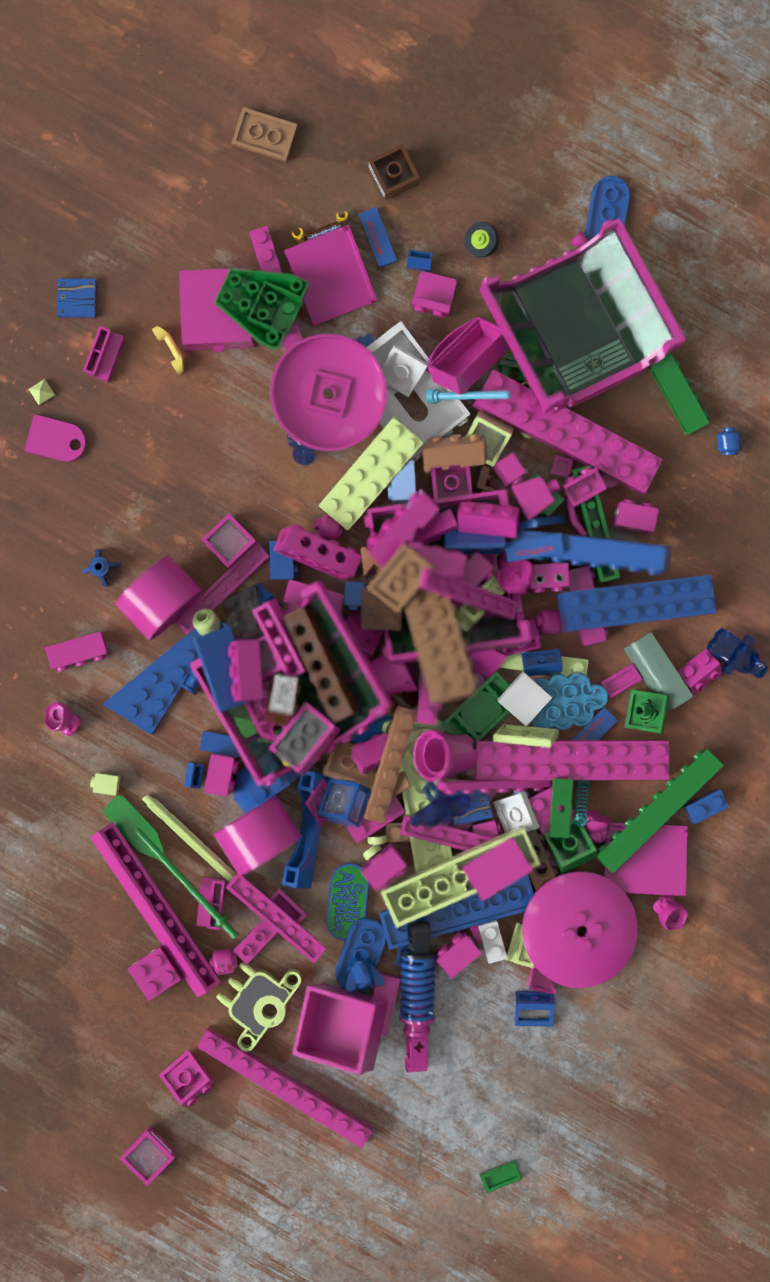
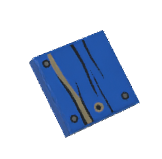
(76, 298)
(479, 808)

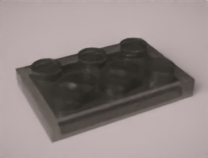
(240, 614)

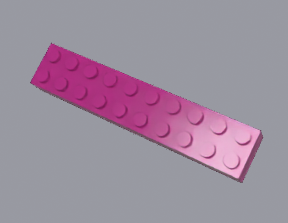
(570, 434)
(573, 760)

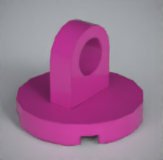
(516, 577)

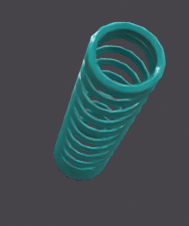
(581, 817)

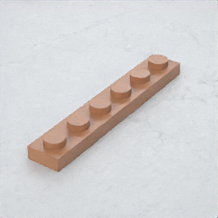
(390, 764)

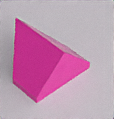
(539, 982)

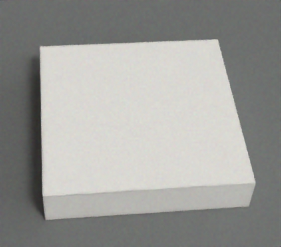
(402, 370)
(524, 698)
(516, 812)

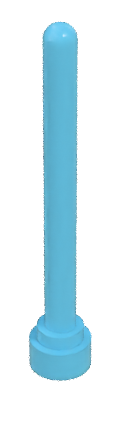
(434, 395)

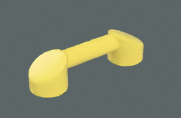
(161, 335)

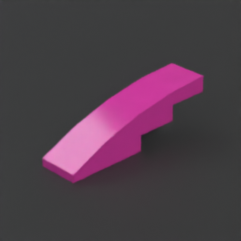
(437, 525)

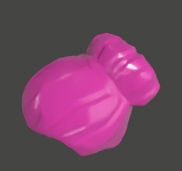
(61, 718)
(596, 826)
(670, 912)

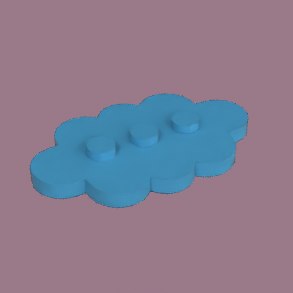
(571, 701)

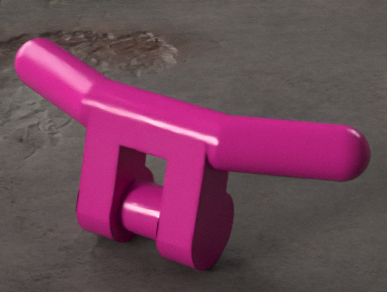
(574, 519)

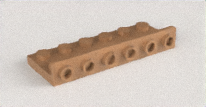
(440, 647)

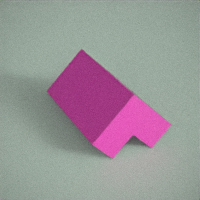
(104, 354)
(214, 891)

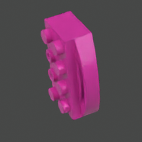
(466, 355)

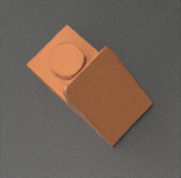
(369, 563)

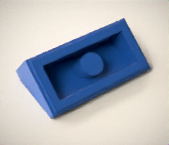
(542, 662)

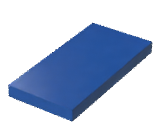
(216, 664)

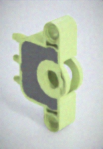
(258, 991)

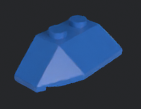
(251, 796)

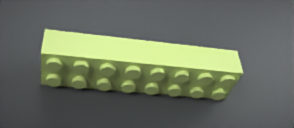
(444, 881)

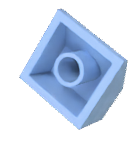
(403, 484)

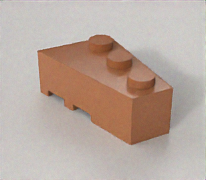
(454, 451)

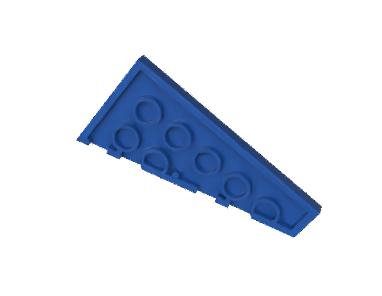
(155, 688)

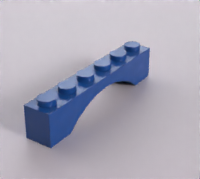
(301, 865)

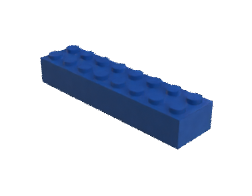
(607, 551)
(636, 603)

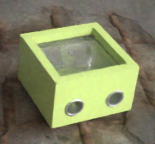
(496, 434)

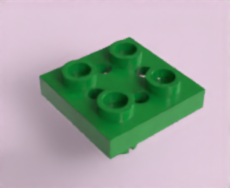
(640, 710)

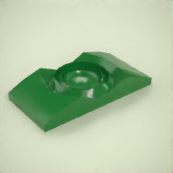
(479, 711)

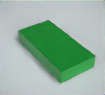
(500, 1176)

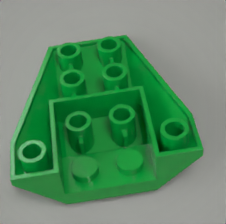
(262, 303)

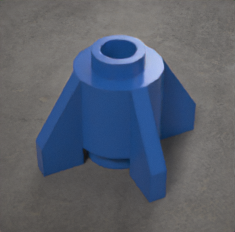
(106, 567)
(363, 977)

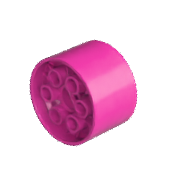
(159, 597)
(258, 835)

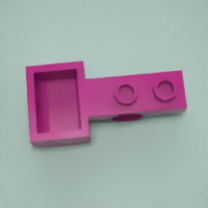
(262, 932)

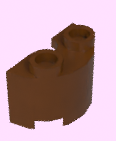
(403, 699)

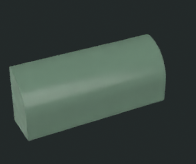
(657, 670)

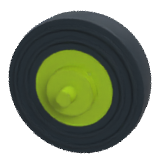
(481, 239)

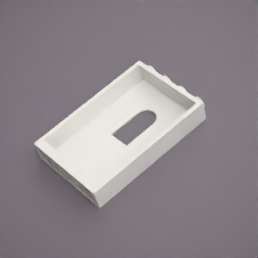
(440, 416)

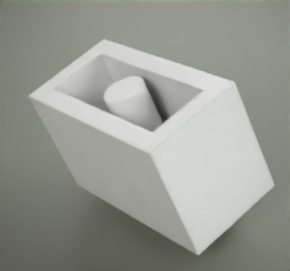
(492, 941)

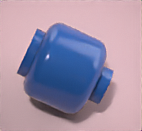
(729, 441)

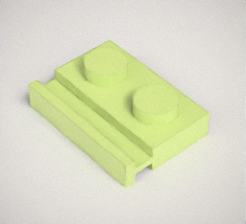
(516, 950)

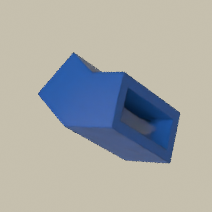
(419, 260)
(190, 775)

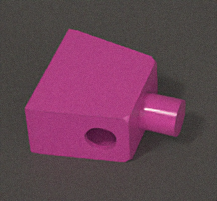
(534, 495)

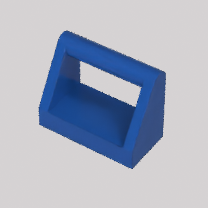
(534, 1001)

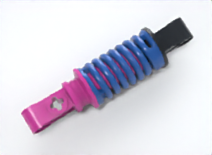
(417, 994)

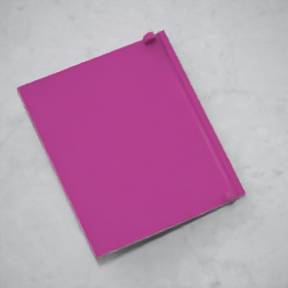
(334, 274)
(656, 866)

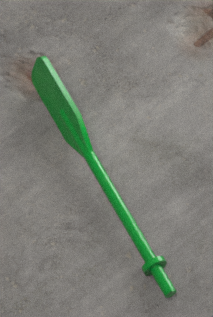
(147, 841)

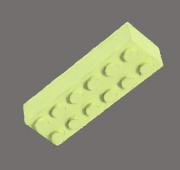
(371, 473)

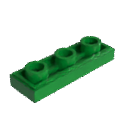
(560, 820)

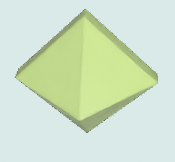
(41, 392)

